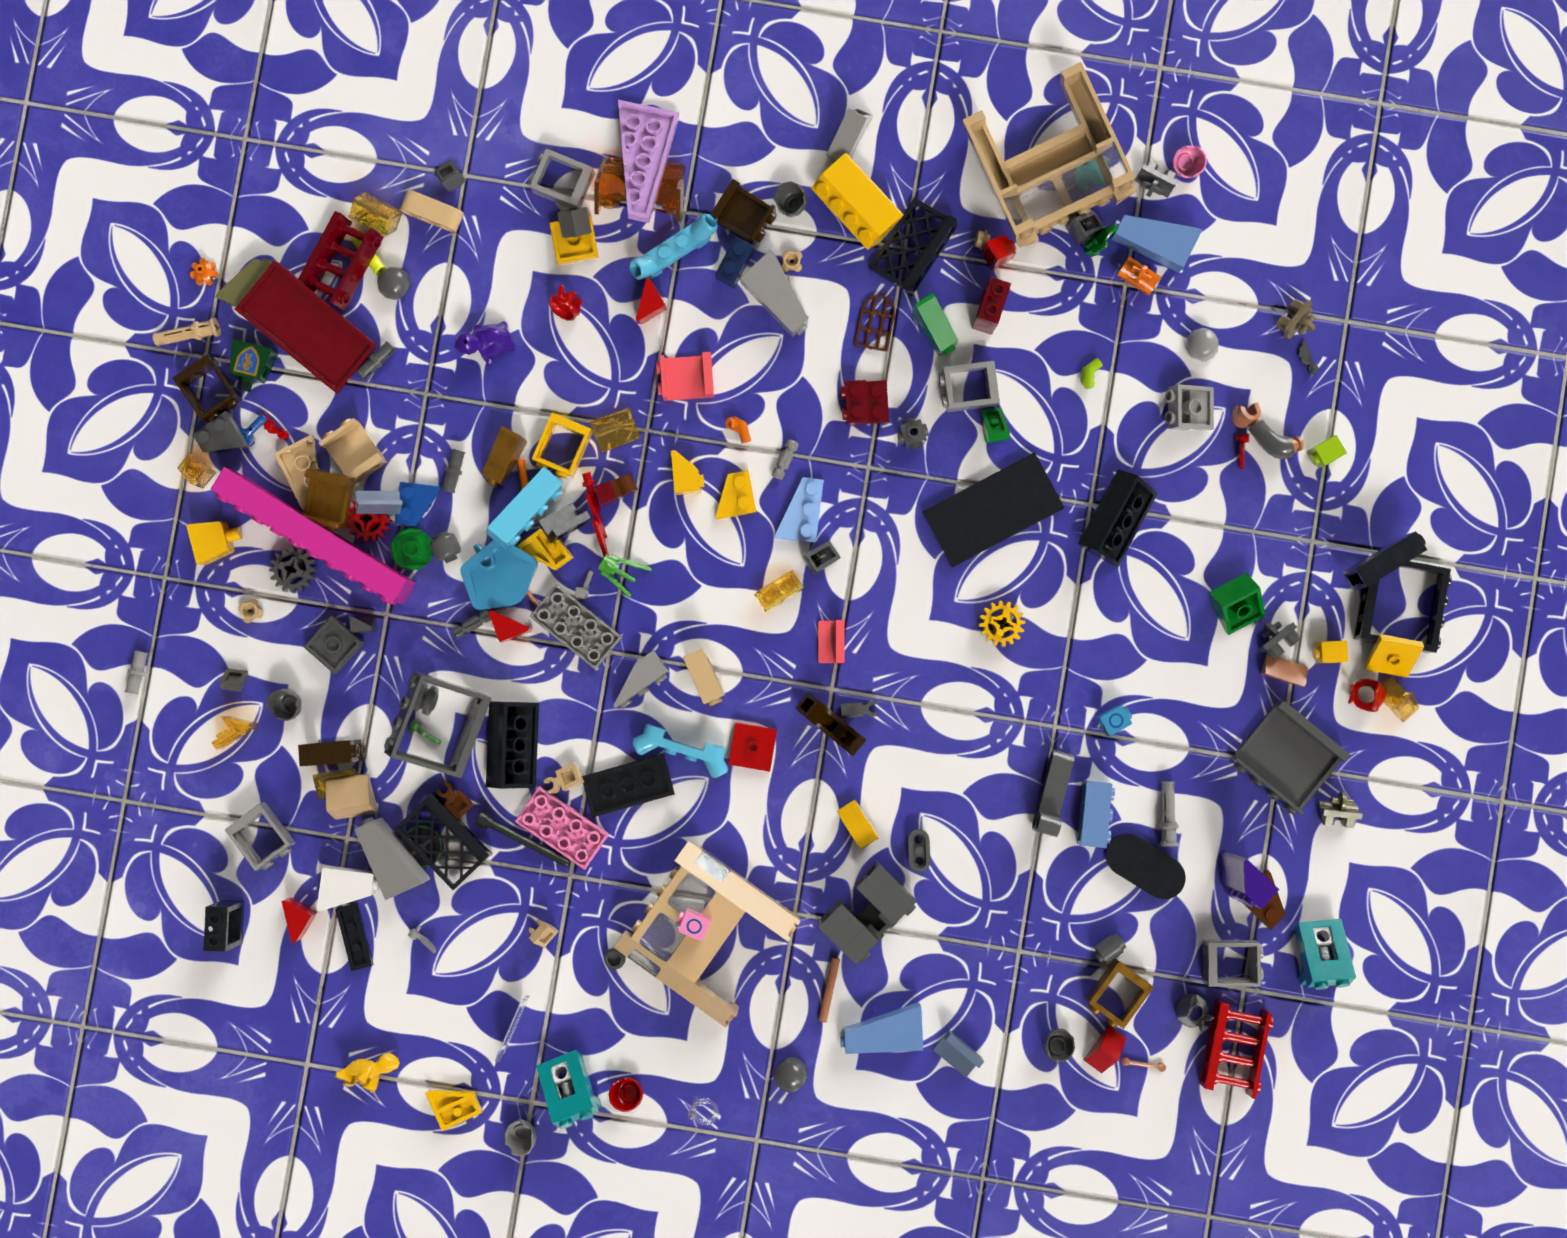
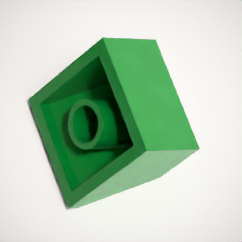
(1238, 603)

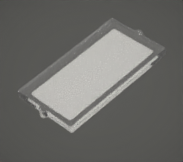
(512, 1028)

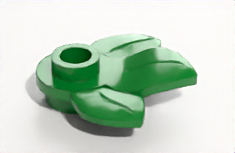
(1096, 245)

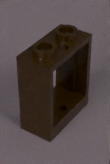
(195, 372)
(331, 752)

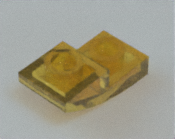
(778, 591)

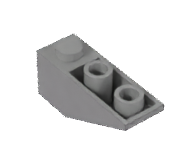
(644, 673)

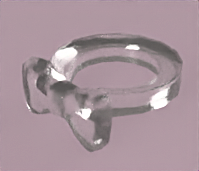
(693, 1115)

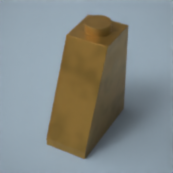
(503, 456)

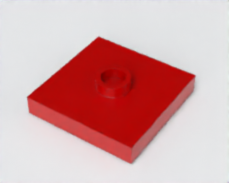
(752, 747)

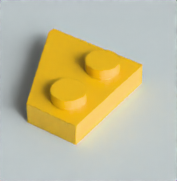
(453, 1106)

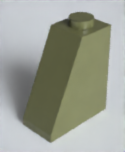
(241, 284)

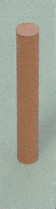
(829, 989)

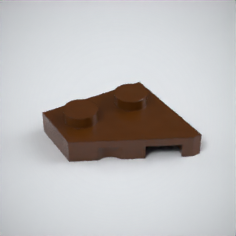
(1272, 912)

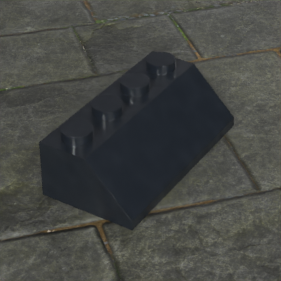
(1118, 517)
(512, 745)

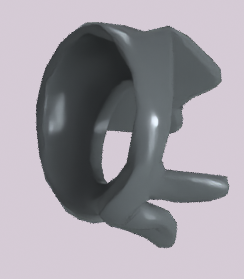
(1184, 1007)

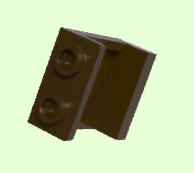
(743, 213)

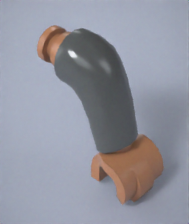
(1275, 445)

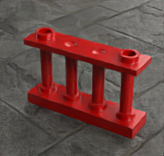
(1215, 1055)

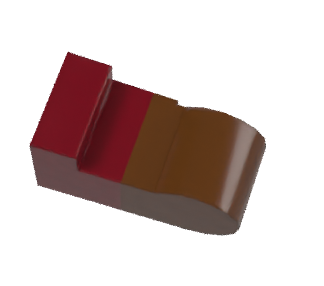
(615, 489)

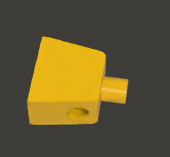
(212, 540)

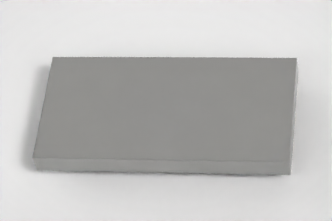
(575, 626)

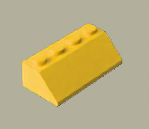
(857, 201)

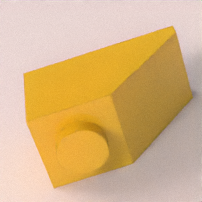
(685, 475)

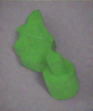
(415, 726)

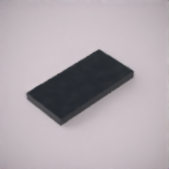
(628, 785)

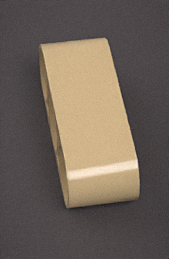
(431, 211)

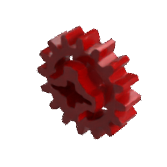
(367, 527)

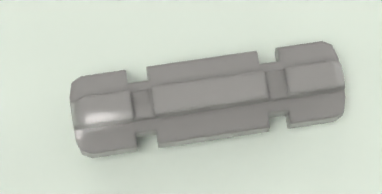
(785, 459)

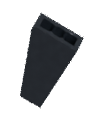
(1385, 561)

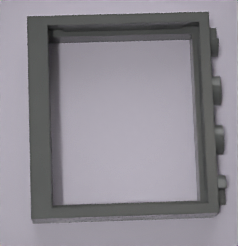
(467, 737)

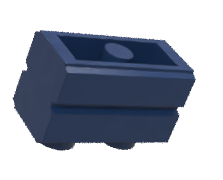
(734, 262)

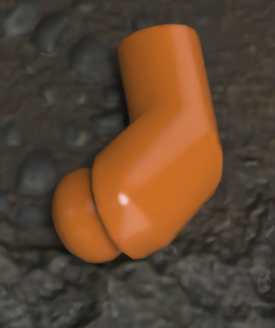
(740, 427)

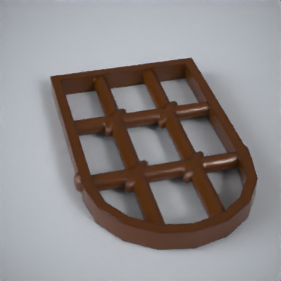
(882, 315)

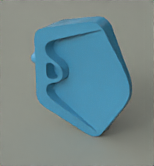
(498, 575)

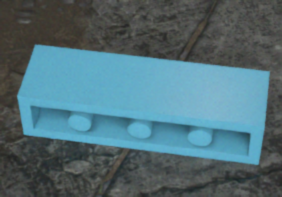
(524, 508)

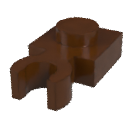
(456, 802)

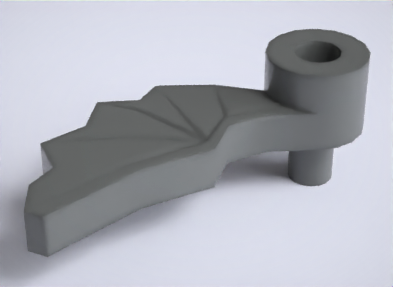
(1305, 356)

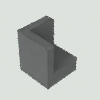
(574, 222)

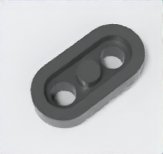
(919, 850)

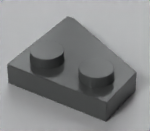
(220, 434)

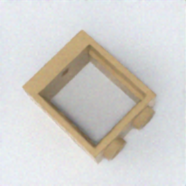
(704, 677)

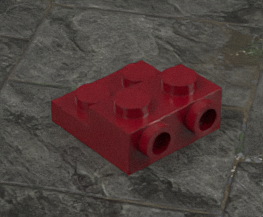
(865, 402)

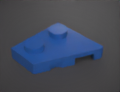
(415, 502)

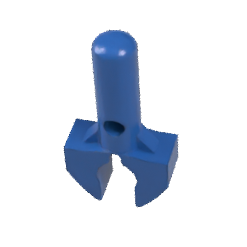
(252, 428)

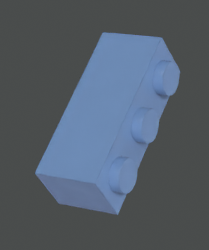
(1095, 814)

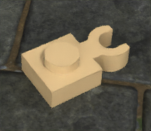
(567, 778)

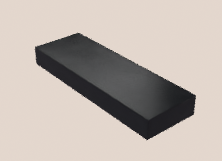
(354, 936)

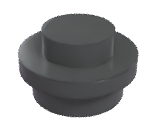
(614, 959)

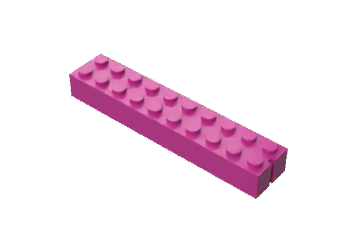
(319, 542)

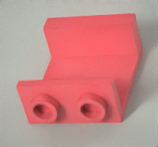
(686, 377)

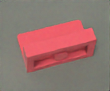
(831, 641)

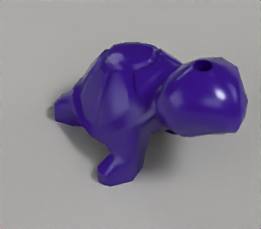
(487, 339)

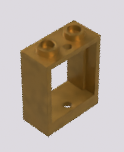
(1092, 998)

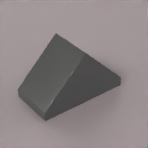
(1084, 227)
(821, 557)

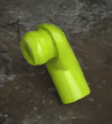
(1087, 373)

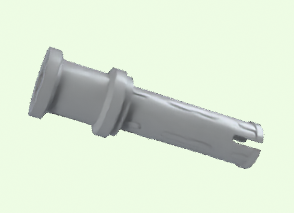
(1168, 824)

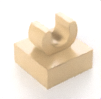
(543, 933)

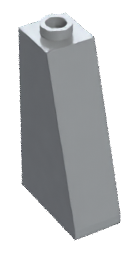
(773, 291)
(389, 858)

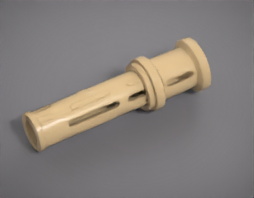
(196, 330)

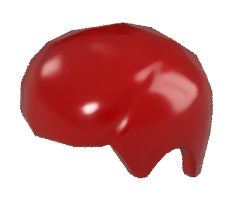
(625, 1094)

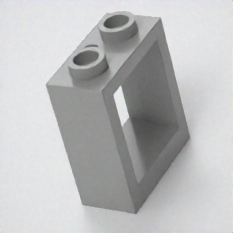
(581, 187)
(991, 386)
(244, 846)
(1210, 975)

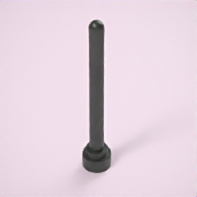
(486, 821)

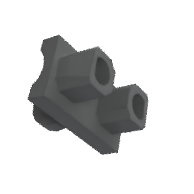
(1156, 181)
(1272, 646)

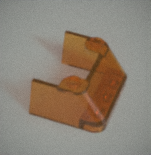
(611, 189)

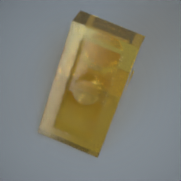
(1398, 700)
(237, 729)

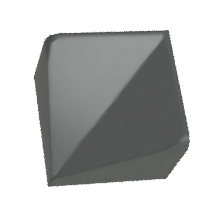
(363, 624)

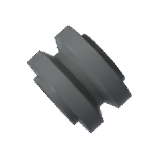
(426, 699)

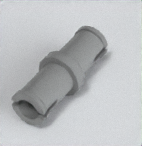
(136, 672)

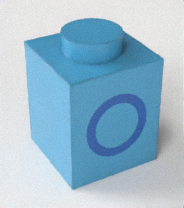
(1114, 719)

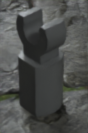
(851, 710)

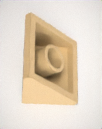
(350, 797)

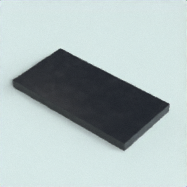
(993, 510)

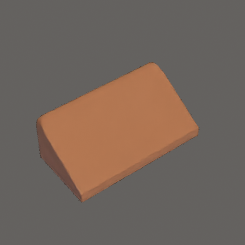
(1285, 671)

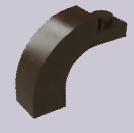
(830, 724)

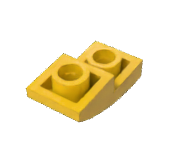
(858, 824)

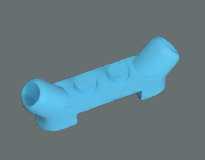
(674, 248)
(654, 737)

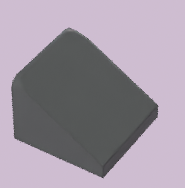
(449, 176)

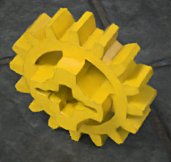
(1004, 614)

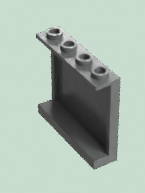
(1288, 757)

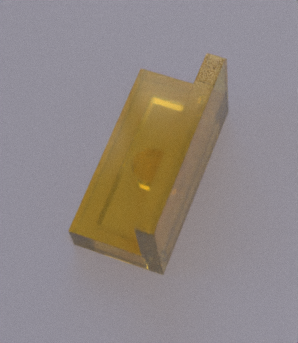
(615, 429)

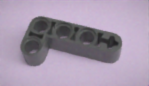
(1052, 793)

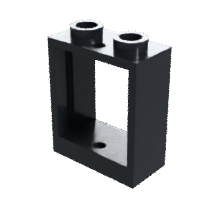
(227, 923)

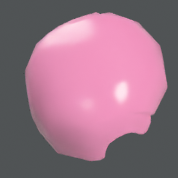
(1189, 161)

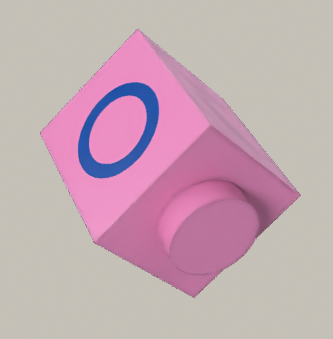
(693, 924)

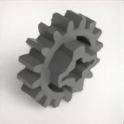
(290, 577)

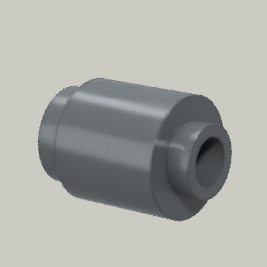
(1109, 949)

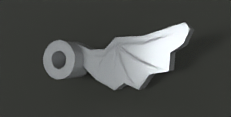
(414, 933)

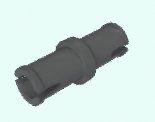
(376, 360)
(453, 470)

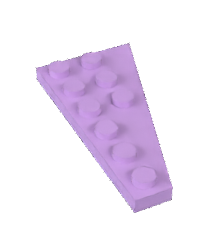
(645, 147)

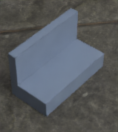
(378, 502)
(958, 1053)

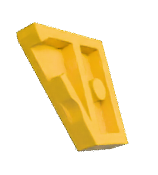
(736, 496)
(553, 555)

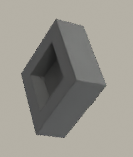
(234, 680)

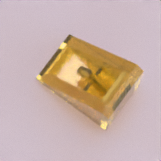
(196, 471)

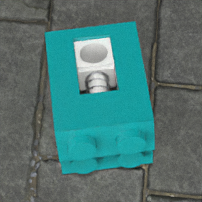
(1328, 972)
(572, 1107)

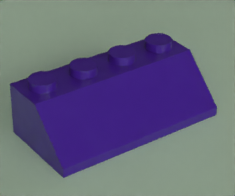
(1245, 881)

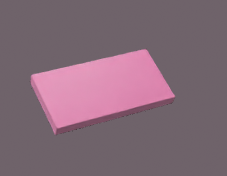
(562, 827)

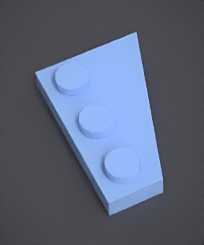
(802, 515)

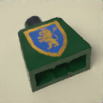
(251, 363)

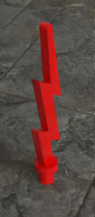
(595, 508)

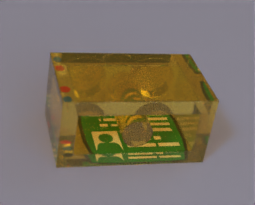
(375, 214)

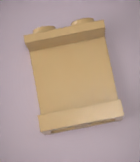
(353, 450)

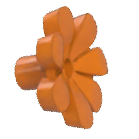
(203, 272)

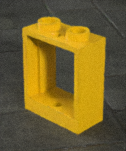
(567, 424)

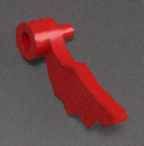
(272, 428)
(1245, 437)

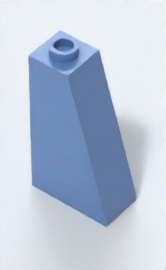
(1157, 240)
(888, 1032)

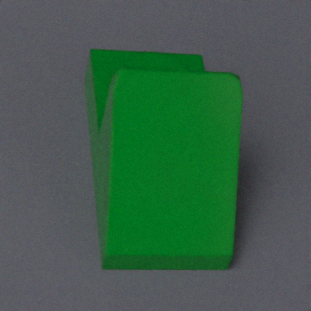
(994, 425)

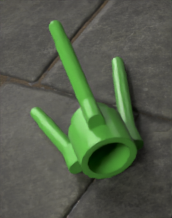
(609, 566)

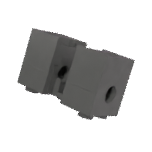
(860, 933)

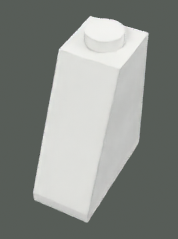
(344, 885)

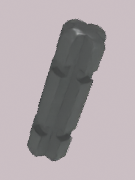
(471, 624)

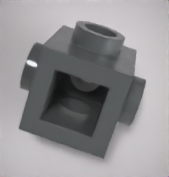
(907, 439)

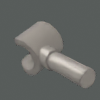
(583, 592)

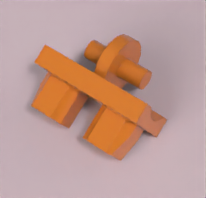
(1139, 276)

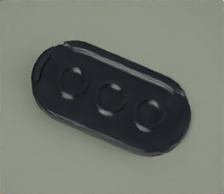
(1145, 866)

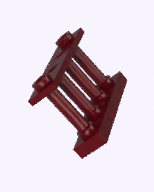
(325, 250)

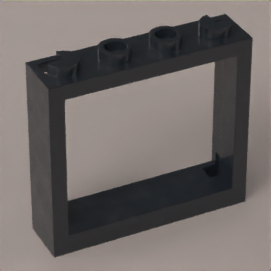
(1436, 622)

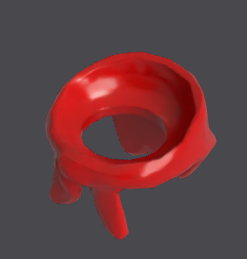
(565, 304)
(1379, 695)

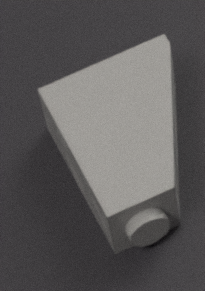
(849, 133)

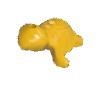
(367, 1071)

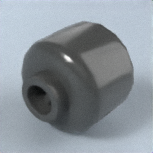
(445, 547)

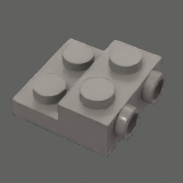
(1190, 407)

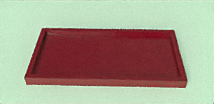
(306, 326)

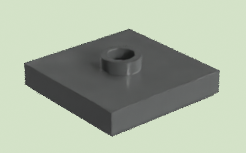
(334, 645)

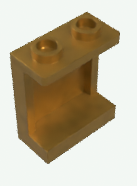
(328, 498)

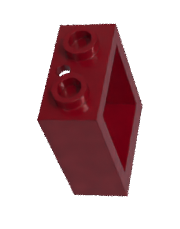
(991, 305)

